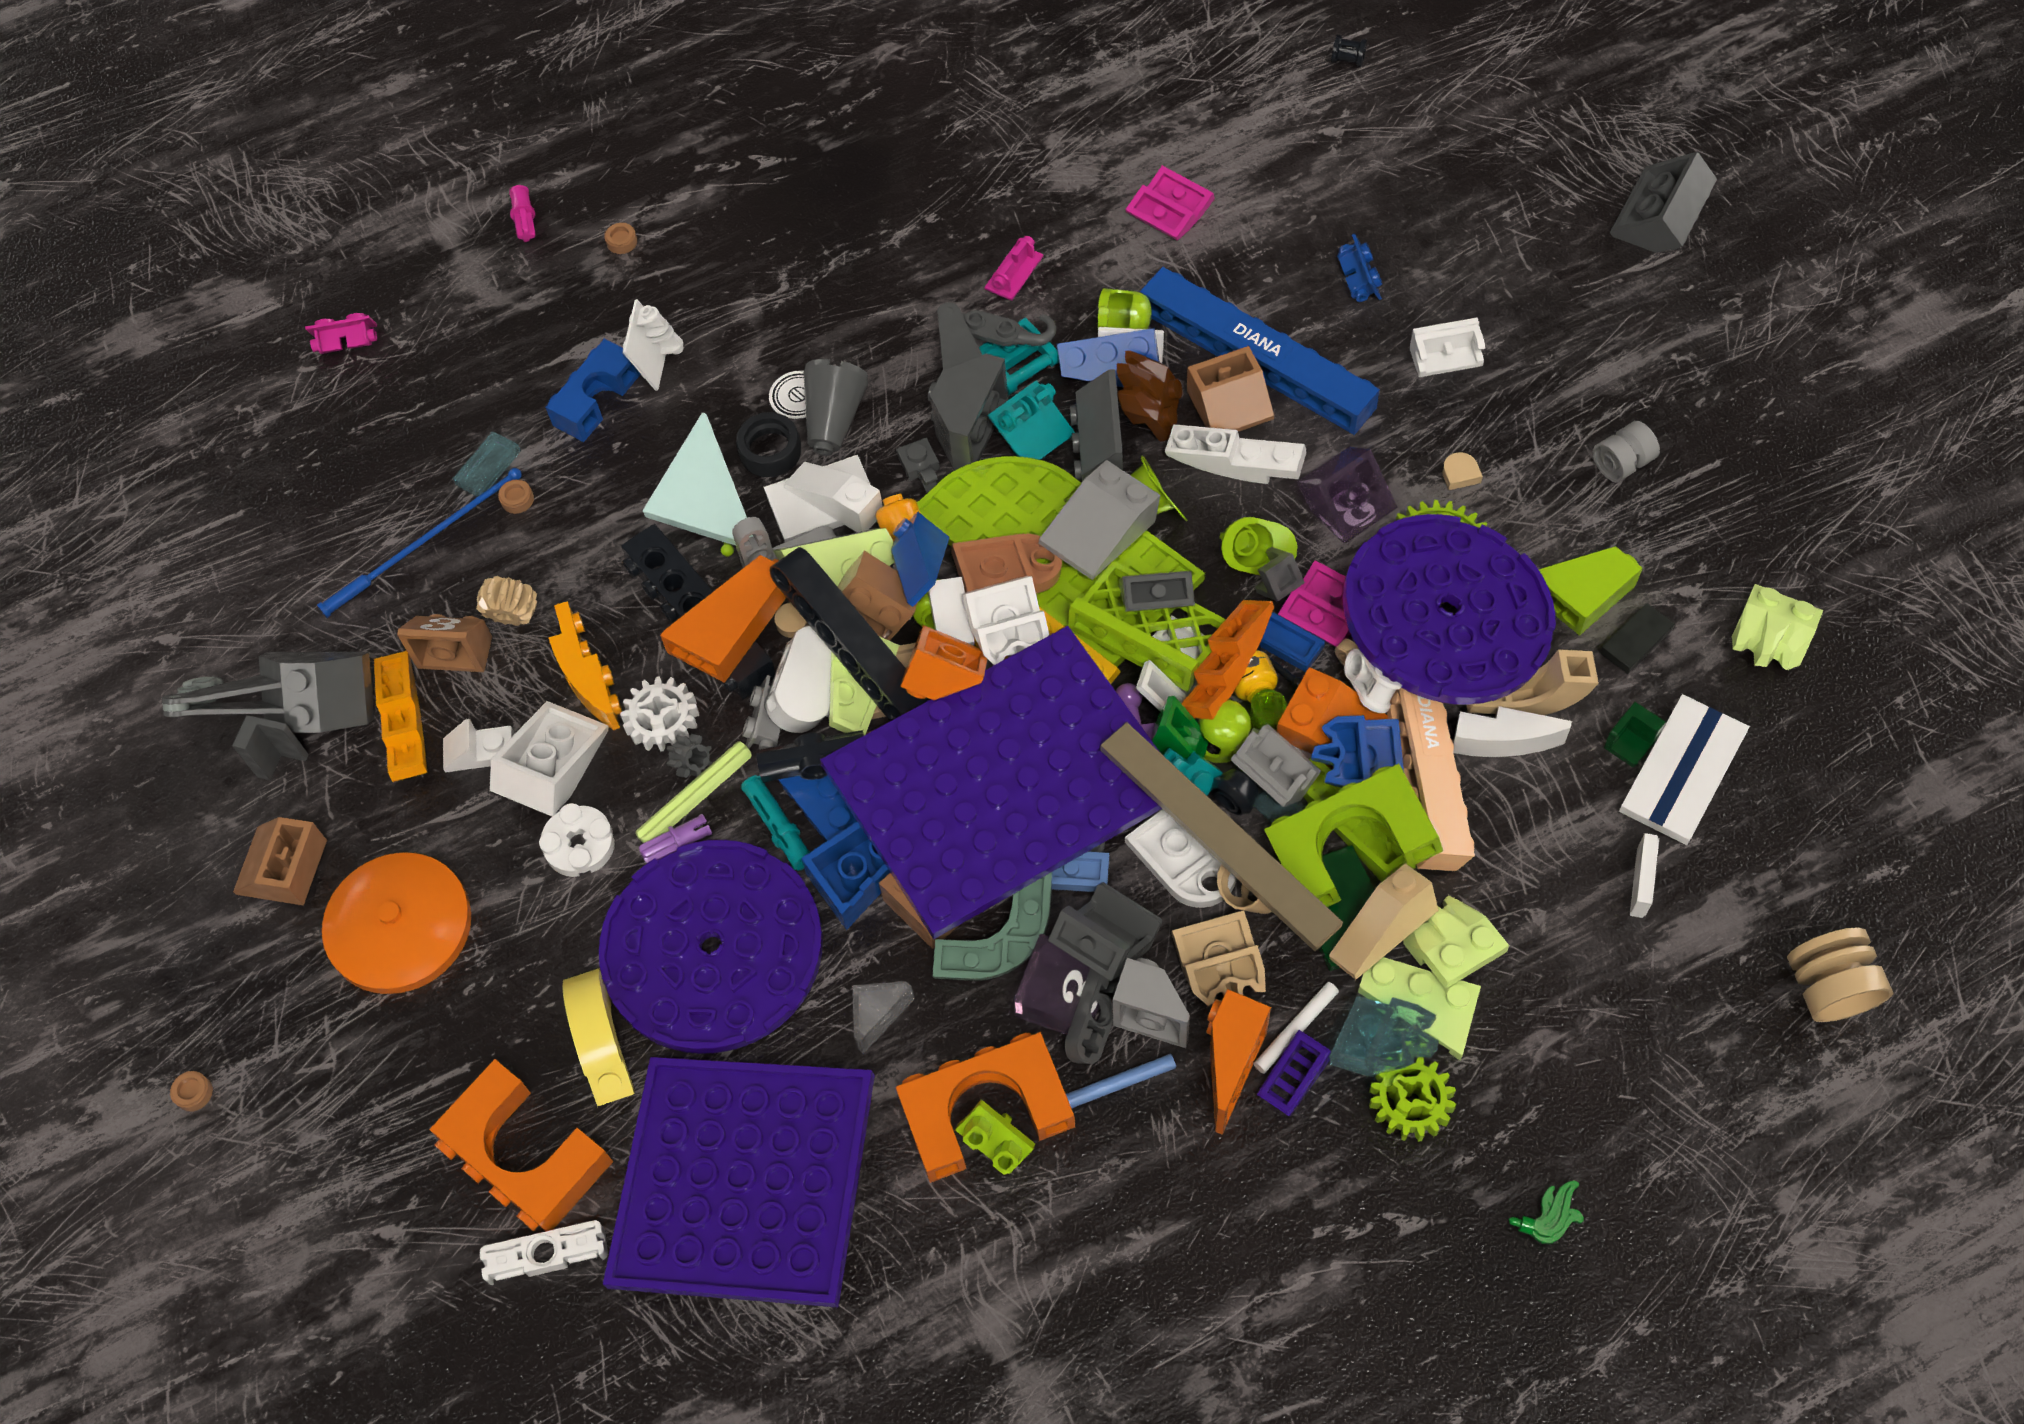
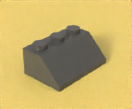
(1665, 203)
(1098, 425)

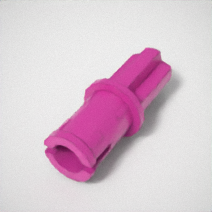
(522, 212)

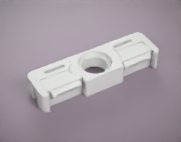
(570, 1245)

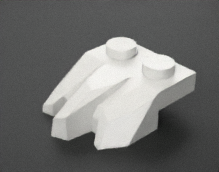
(1005, 618)

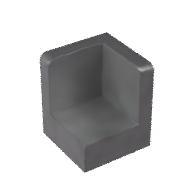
(1279, 575)

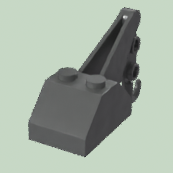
(973, 382)

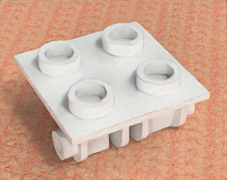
(649, 341)

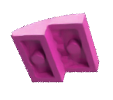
(1170, 203)
(1319, 605)

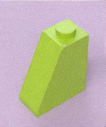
(1590, 585)

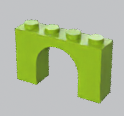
(1381, 798)

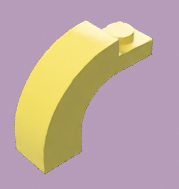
(595, 1037)

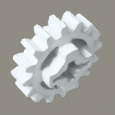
(658, 712)

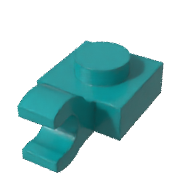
(1195, 768)

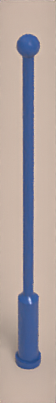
(364, 581)

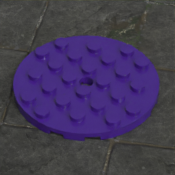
(1461, 659)
(744, 987)

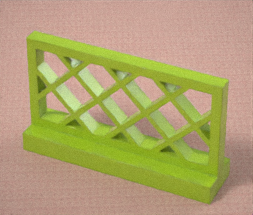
(1135, 641)

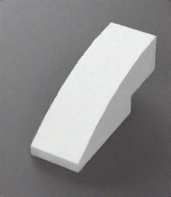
(1508, 733)

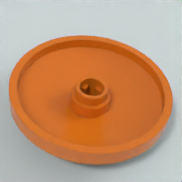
(396, 923)

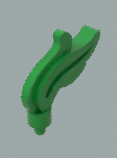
(1555, 1215)

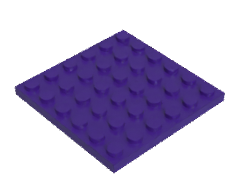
(741, 1181)

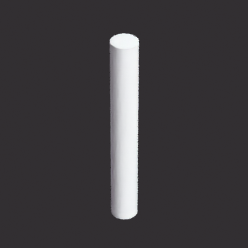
(1300, 1023)

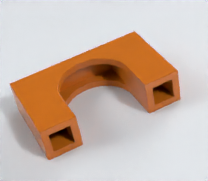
(1019, 1065)
(542, 1193)

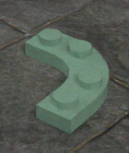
(1005, 949)

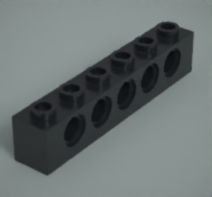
(654, 549)

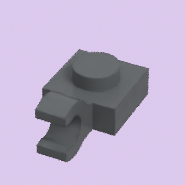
(919, 462)

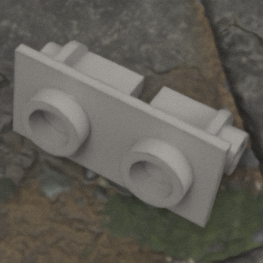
(759, 727)

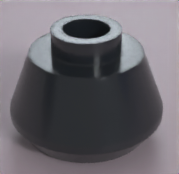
(1235, 791)

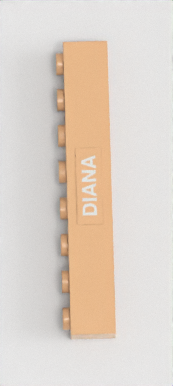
(1433, 776)

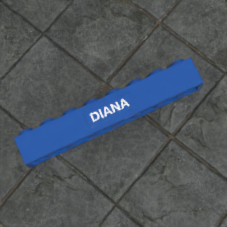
(1284, 362)

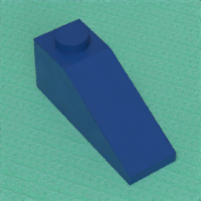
(918, 555)

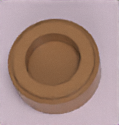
(620, 238)
(516, 496)
(191, 1091)

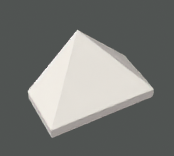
(1157, 686)

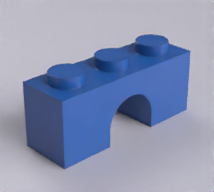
(603, 370)

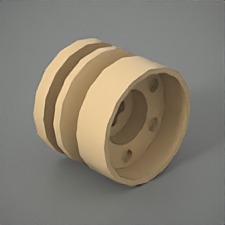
(1839, 975)

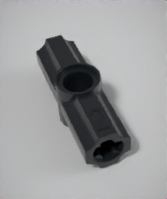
(802, 756)

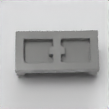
(1276, 766)

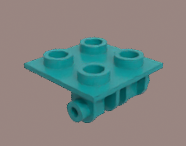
(1032, 422)

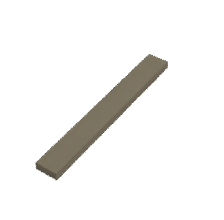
(1221, 837)

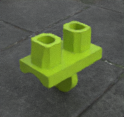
(995, 1137)

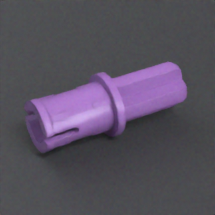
(675, 837)

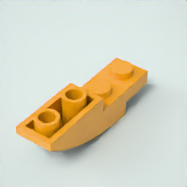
(583, 670)

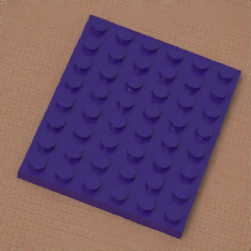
(993, 782)

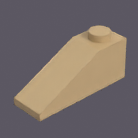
(1385, 920)

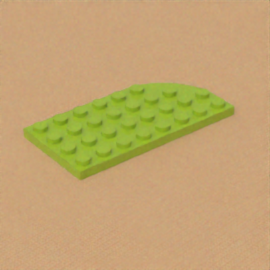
(1024, 498)

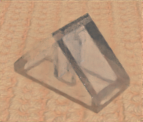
(877, 1008)

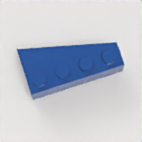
(846, 873)

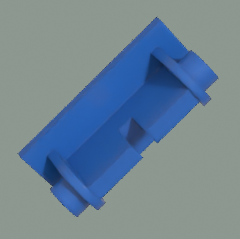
(1365, 280)

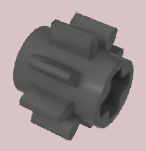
(688, 755)

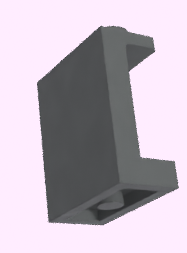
(1106, 931)

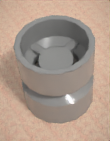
(1626, 451)

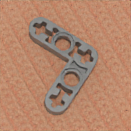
(760, 543)

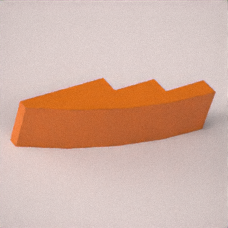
(1231, 652)

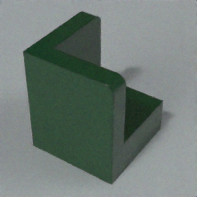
(1634, 734)

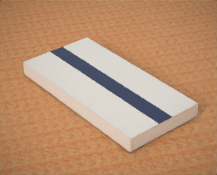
(1684, 769)

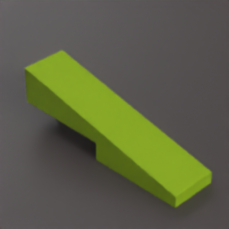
(1369, 838)

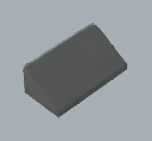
(1157, 591)

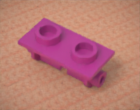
(1015, 269)
(354, 328)

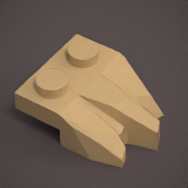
(1219, 957)

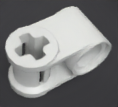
(1369, 682)

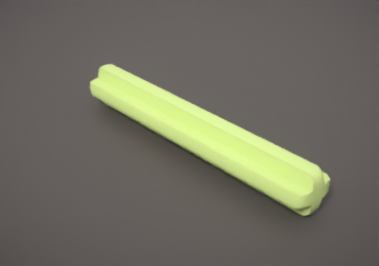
(694, 792)

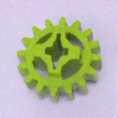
(1423, 1107)

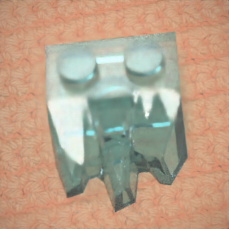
(1383, 1037)

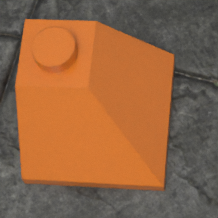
(942, 666)

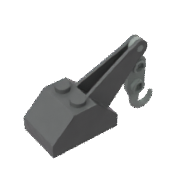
(298, 689)

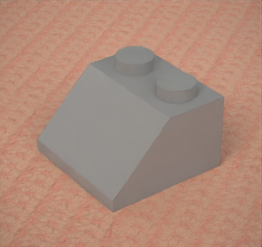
(1149, 1003)

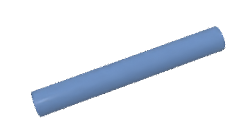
(1121, 1080)

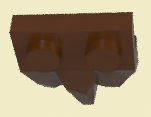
(1149, 393)

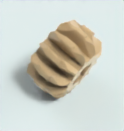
(506, 601)

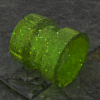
(1267, 699)

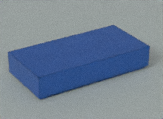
(1291, 642)

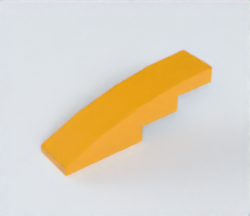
(400, 716)

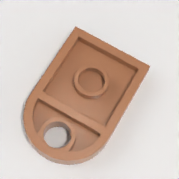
(1004, 559)

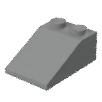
(1101, 520)

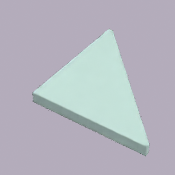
(698, 489)

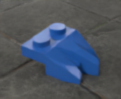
(1358, 748)

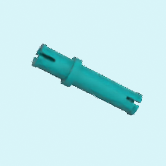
(783, 832)

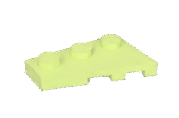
(849, 704)
(1452, 1005)

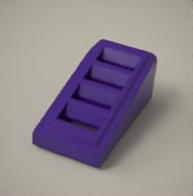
(1315, 1069)

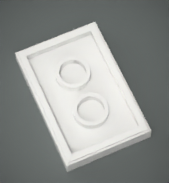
(798, 516)

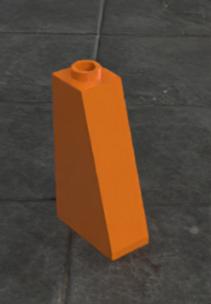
(726, 622)

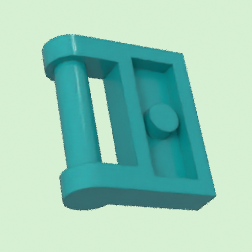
(1016, 353)

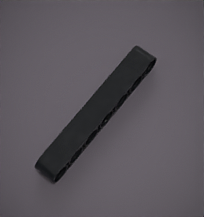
(844, 632)

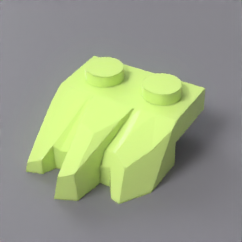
(1775, 628)
(1455, 942)

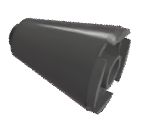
(831, 402)

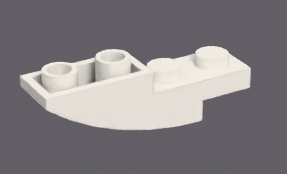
(1235, 457)

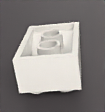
(546, 758)

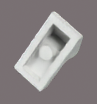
(473, 748)

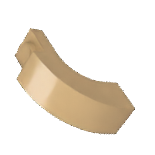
(1555, 686)

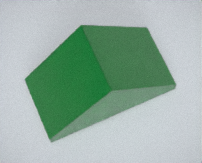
(1178, 730)

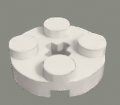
(570, 822)

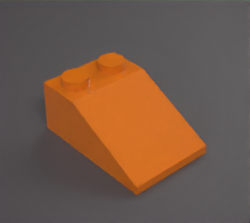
(1314, 705)
(1237, 1034)

